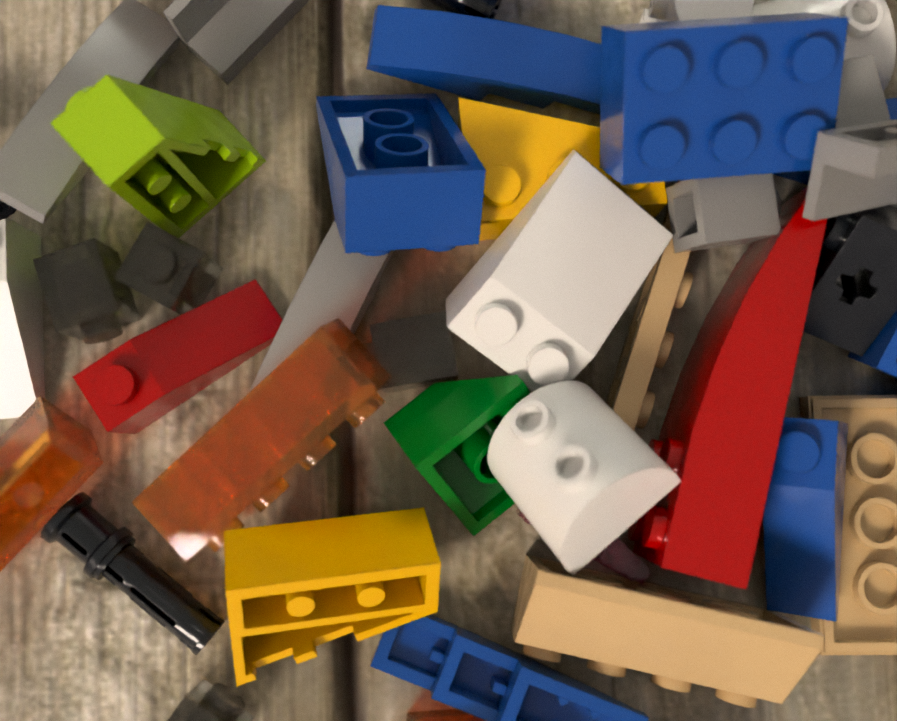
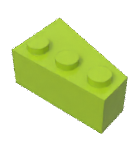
(157, 150)

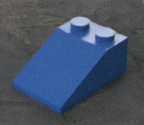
(399, 173)

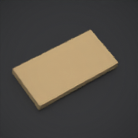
(869, 525)

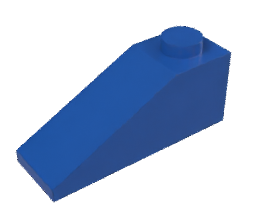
(806, 518)

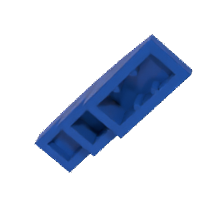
(485, 57)
(488, 677)

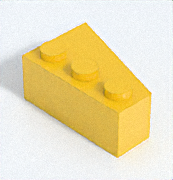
(524, 151)
(323, 581)

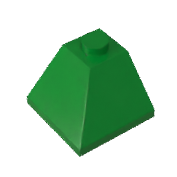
(449, 438)

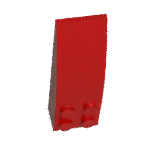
(732, 409)

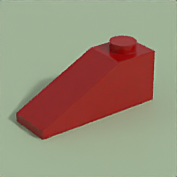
(178, 359)

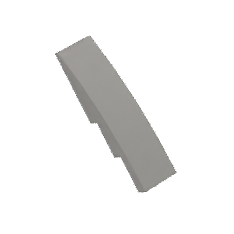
(36, 161)
(332, 288)

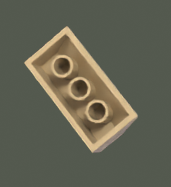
(660, 632)

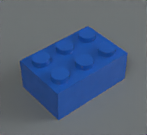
(718, 95)

